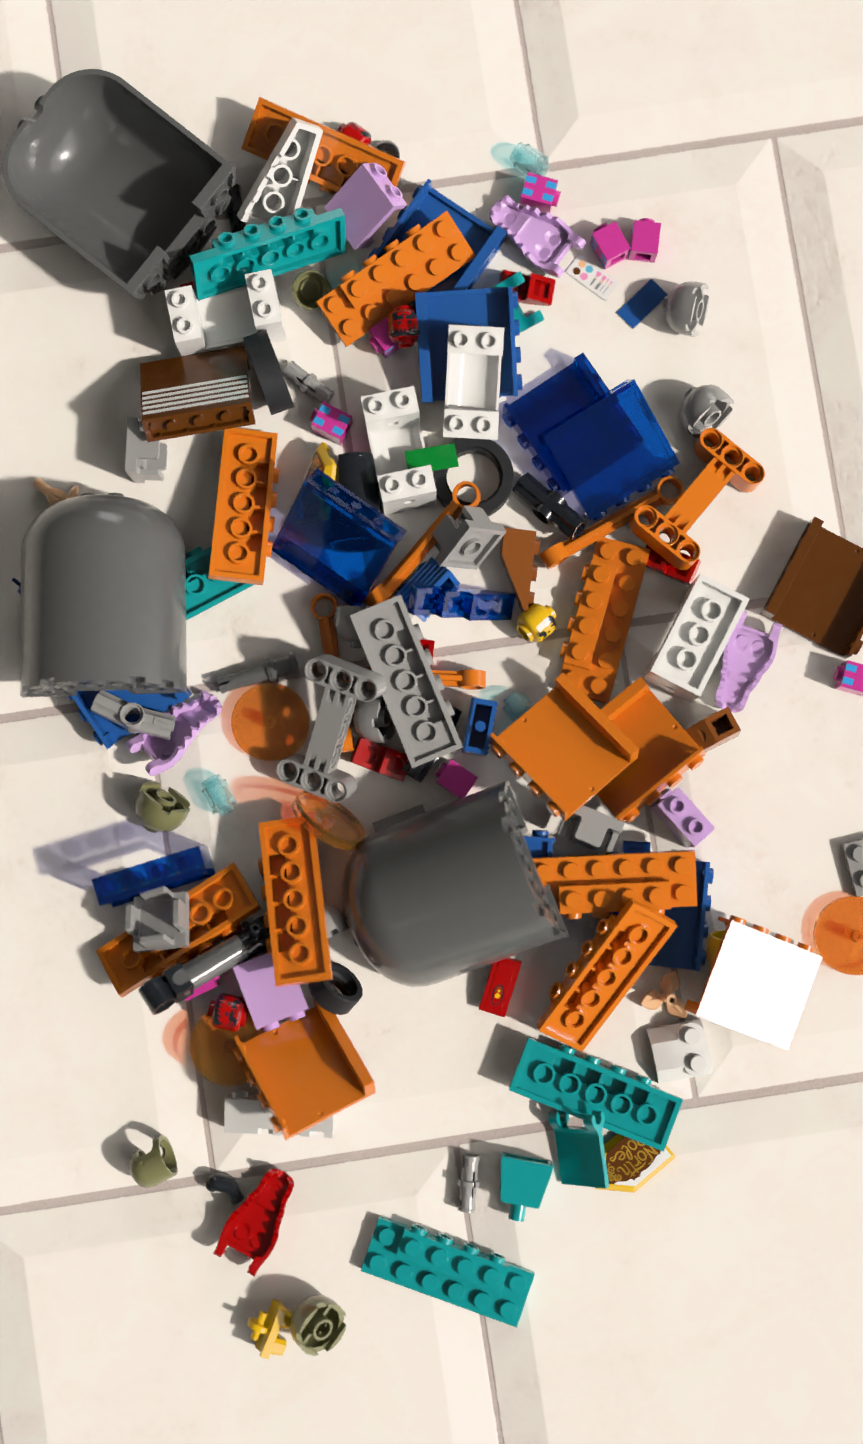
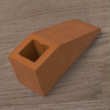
(517, 559)
(714, 730)

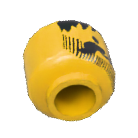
(536, 623)

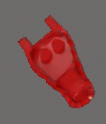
(257, 1221)

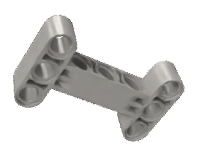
(331, 728)

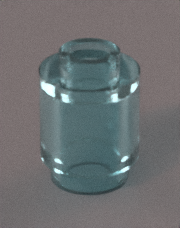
(529, 159)
(516, 705)
(218, 795)

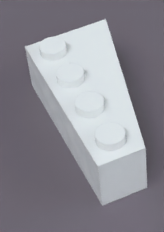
(246, 1116)

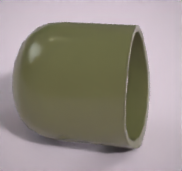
(152, 1169)

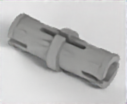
(308, 382)
(468, 1183)

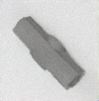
(117, 710)

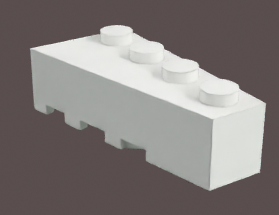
(284, 176)

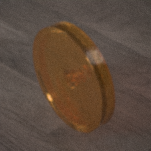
(270, 722)
(328, 821)
(840, 935)
(213, 1051)

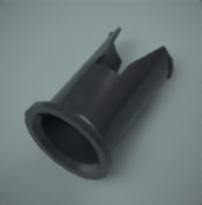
(358, 474)

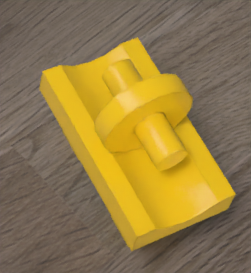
(267, 1327)

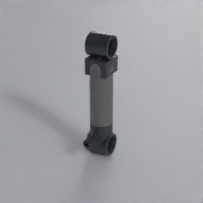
(182, 980)

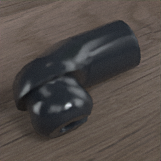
(226, 1184)

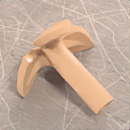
(54, 494)
(674, 1006)

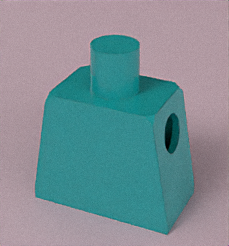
(523, 1182)

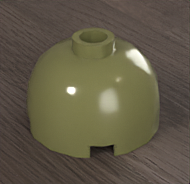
(159, 809)
(317, 1324)

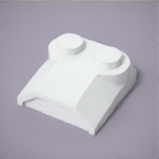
(680, 1050)

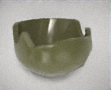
(309, 288)

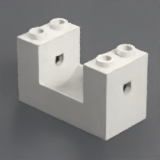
(226, 317)
(473, 382)
(392, 429)
(696, 638)

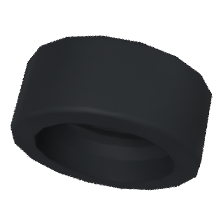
(331, 999)

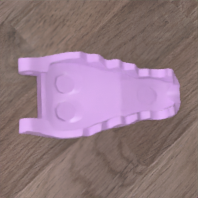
(538, 235)
(744, 662)
(189, 722)

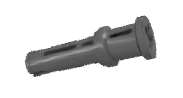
(270, 670)

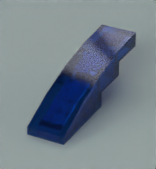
(461, 603)

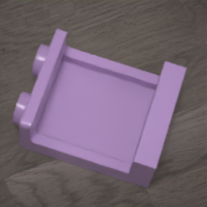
(367, 203)
(682, 817)
(265, 1000)

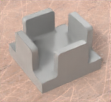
(143, 458)
(470, 542)
(592, 827)
(158, 920)

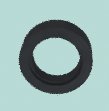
(268, 372)
(500, 459)

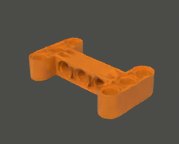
(697, 498)

